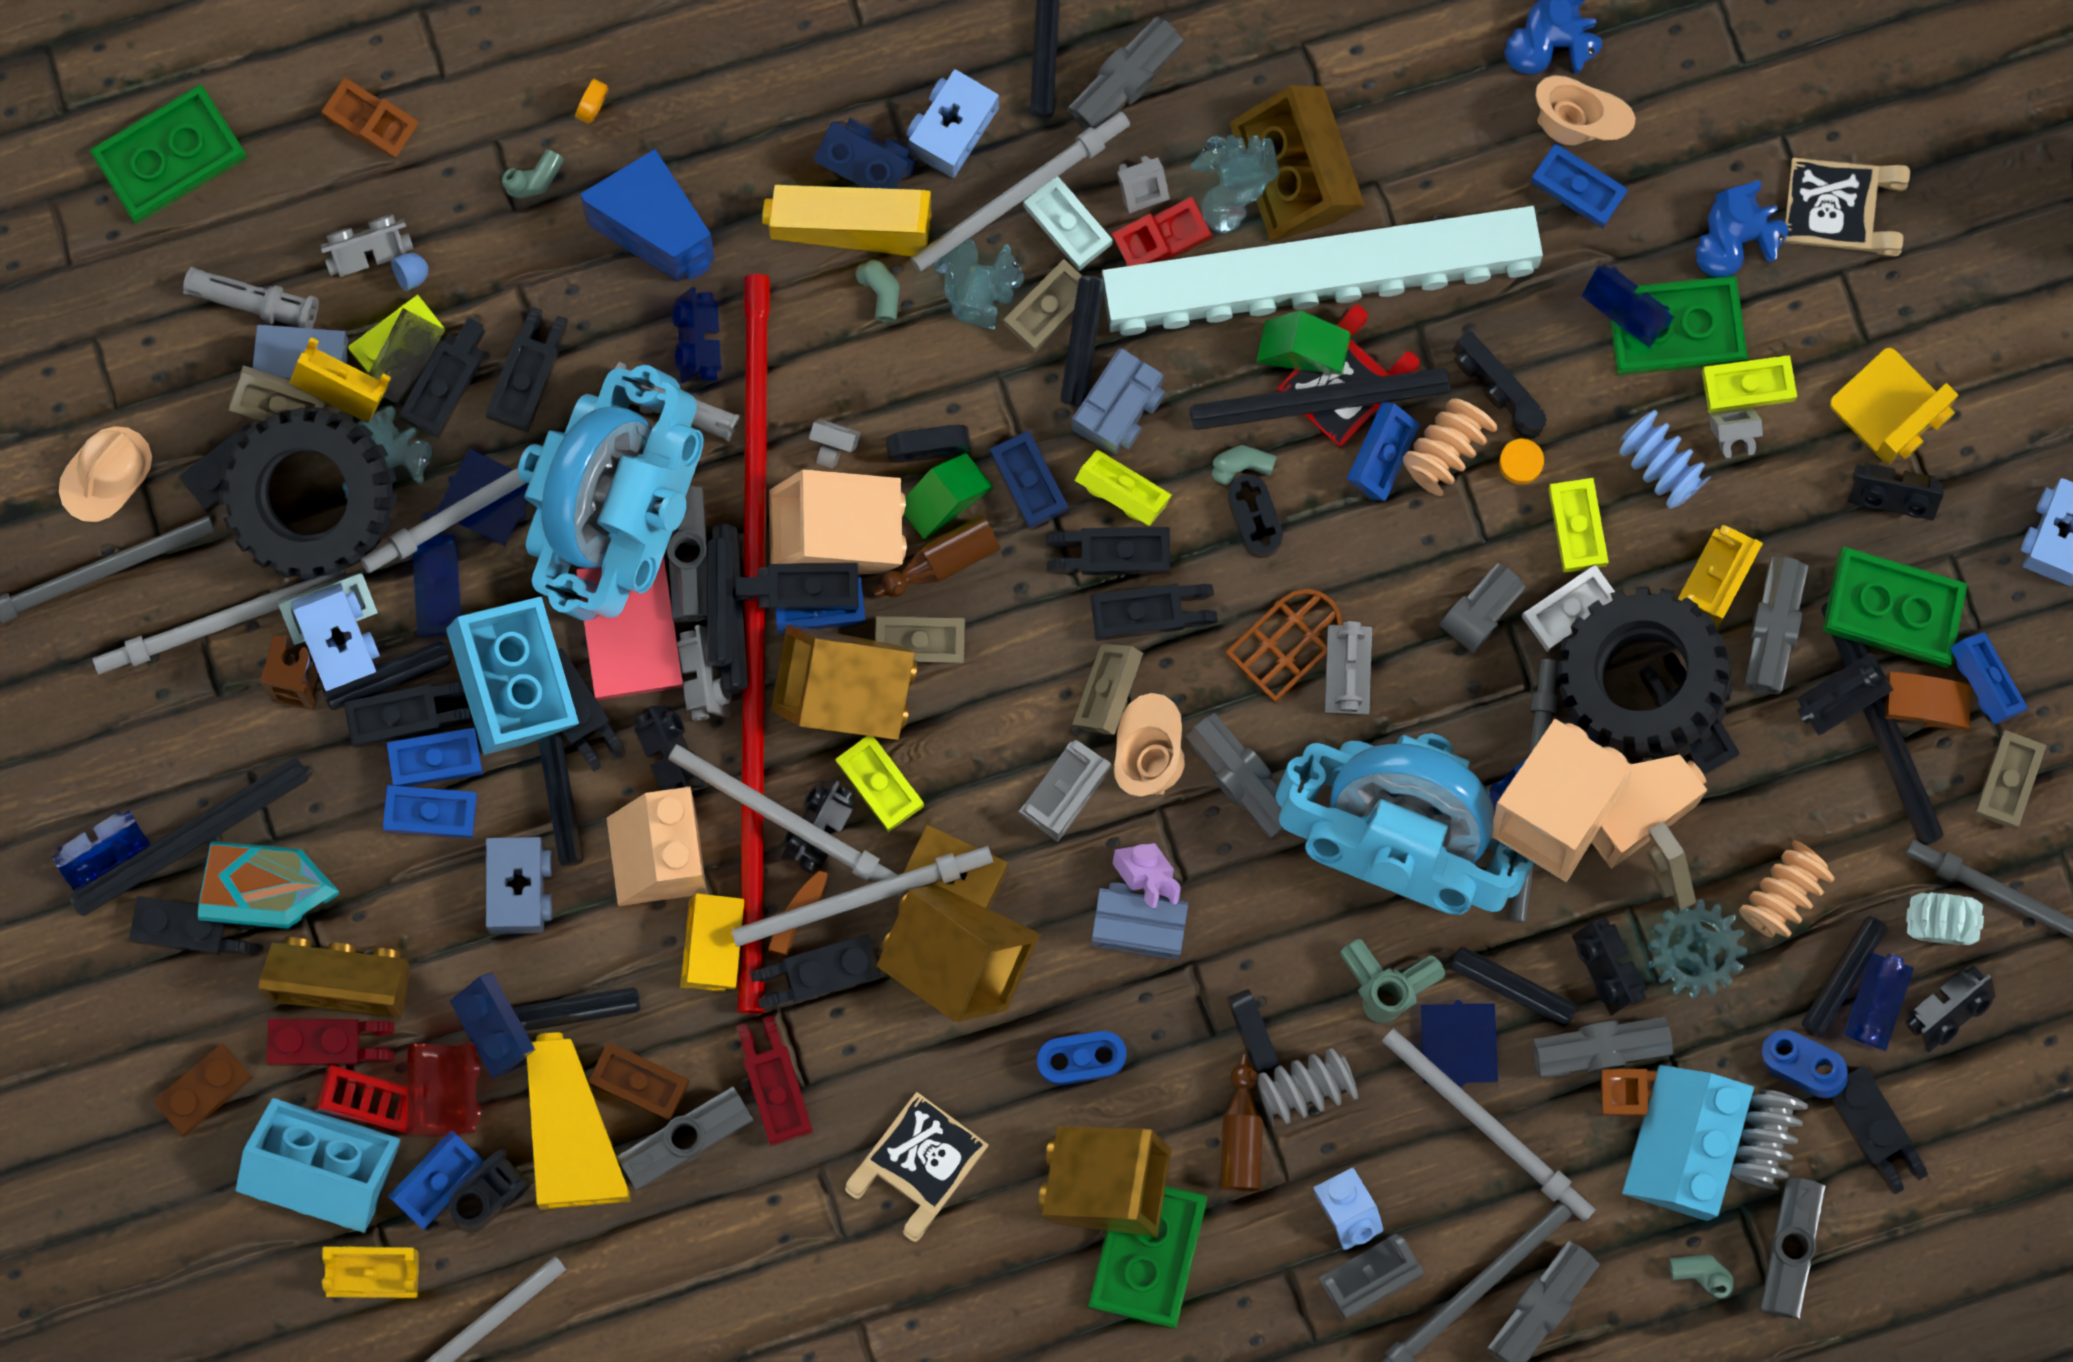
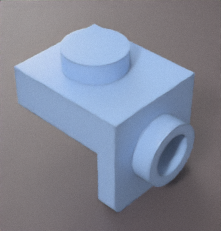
(1349, 1208)

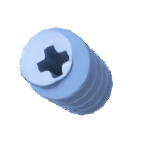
(1662, 460)

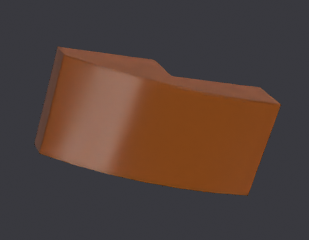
(369, 119)
(1928, 700)
(811, 892)
(1626, 1091)

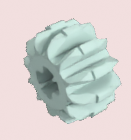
(1944, 918)

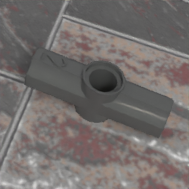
(1126, 74)
(689, 580)
(1775, 625)
(1238, 772)
(1602, 1047)
(710, 1121)
(1786, 1276)
(1543, 1305)

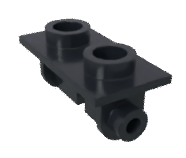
(1913, 496)
(1844, 694)
(659, 733)
(823, 809)
(1598, 948)
(1968, 996)

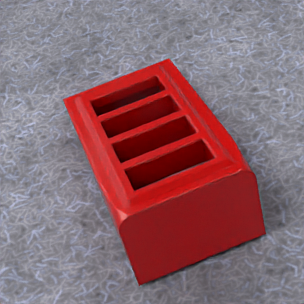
(344, 1111)

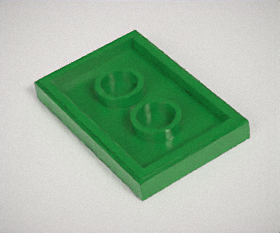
(168, 154)
(1702, 334)
(1894, 607)
(1149, 1274)

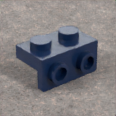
(863, 158)
(492, 1025)

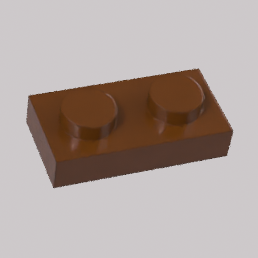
(639, 1082)
(203, 1089)

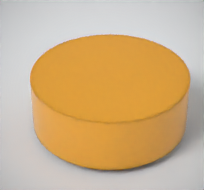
(591, 101)
(1521, 461)

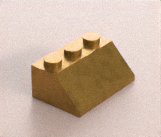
(1313, 165)
(335, 978)

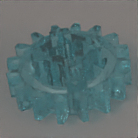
(1702, 967)

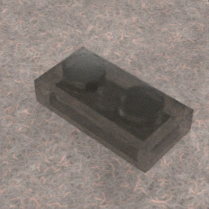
(406, 354)

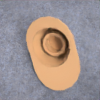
(1580, 113)
(104, 473)
(1149, 746)

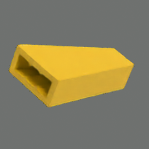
(850, 217)
(569, 1137)

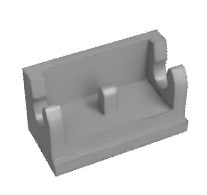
(1065, 790)

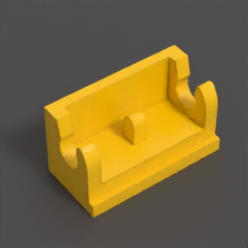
(338, 382)
(1720, 571)
(709, 946)
(370, 1272)

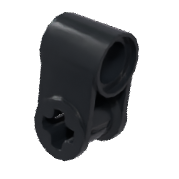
(490, 1190)

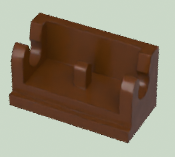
(285, 677)

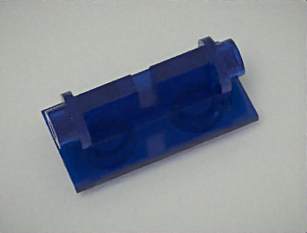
(1617, 299)
(694, 316)
(84, 861)
(1879, 1000)

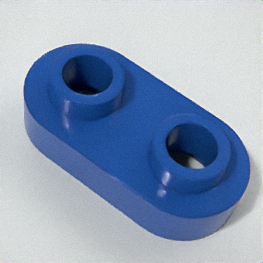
(1081, 1059)
(1801, 1064)

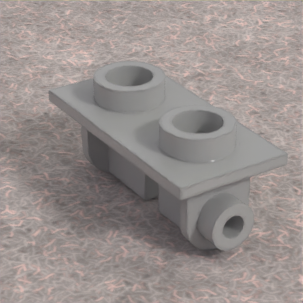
(381, 238)
(1348, 669)
(706, 692)

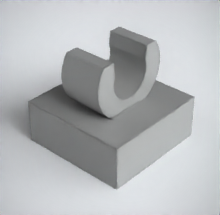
(1143, 184)
(1736, 425)
(833, 440)

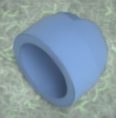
(409, 270)

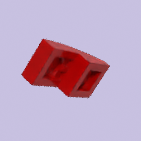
(1163, 235)

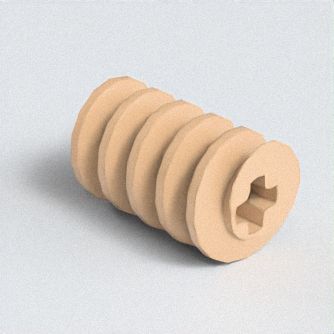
(1445, 443)
(1786, 891)

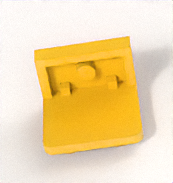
(1892, 406)

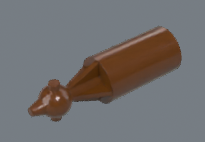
(943, 557)
(1242, 1134)

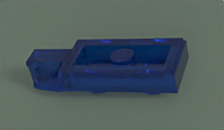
(436, 584)

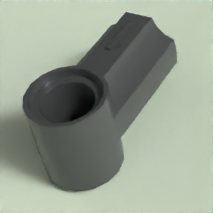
(1476, 616)

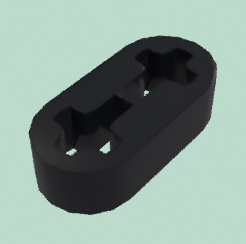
(928, 443)
(1264, 512)
(1252, 1031)

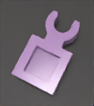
(1148, 870)

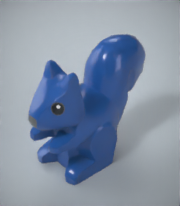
(1549, 26)
(1735, 220)

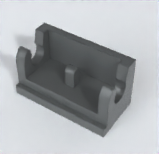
(1371, 1277)

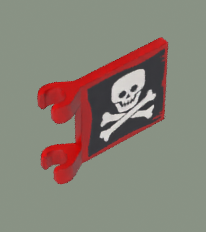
(1344, 423)

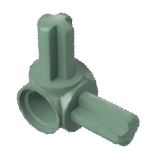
(1402, 985)

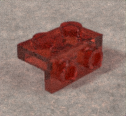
(442, 1090)

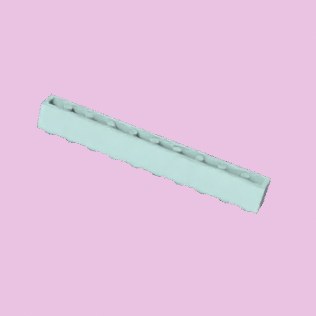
(1322, 270)

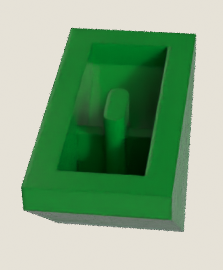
(1304, 344)
(944, 495)

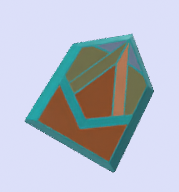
(260, 885)

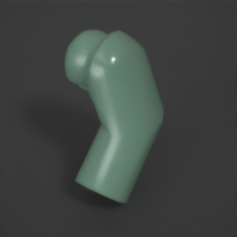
(533, 182)
(885, 286)
(1239, 459)
(1706, 1271)

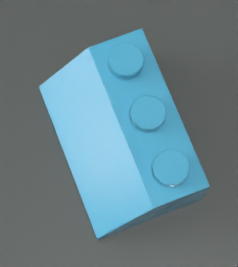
(511, 675)
(1688, 1141)
(317, 1165)

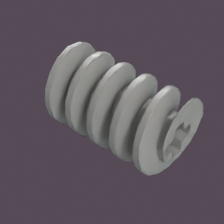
(1306, 1085)
(1767, 1138)

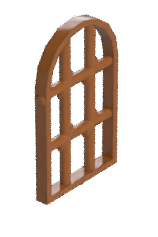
(1293, 618)

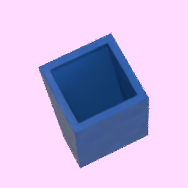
(650, 218)

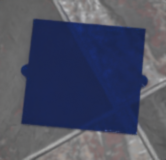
(496, 519)
(1461, 1041)

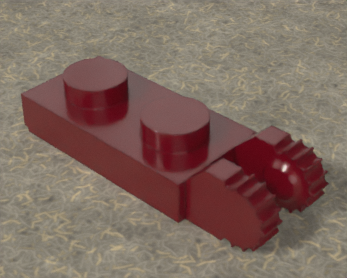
(324, 1042)
(775, 1087)

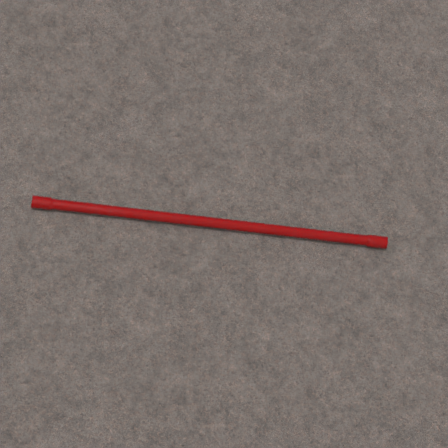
(753, 698)

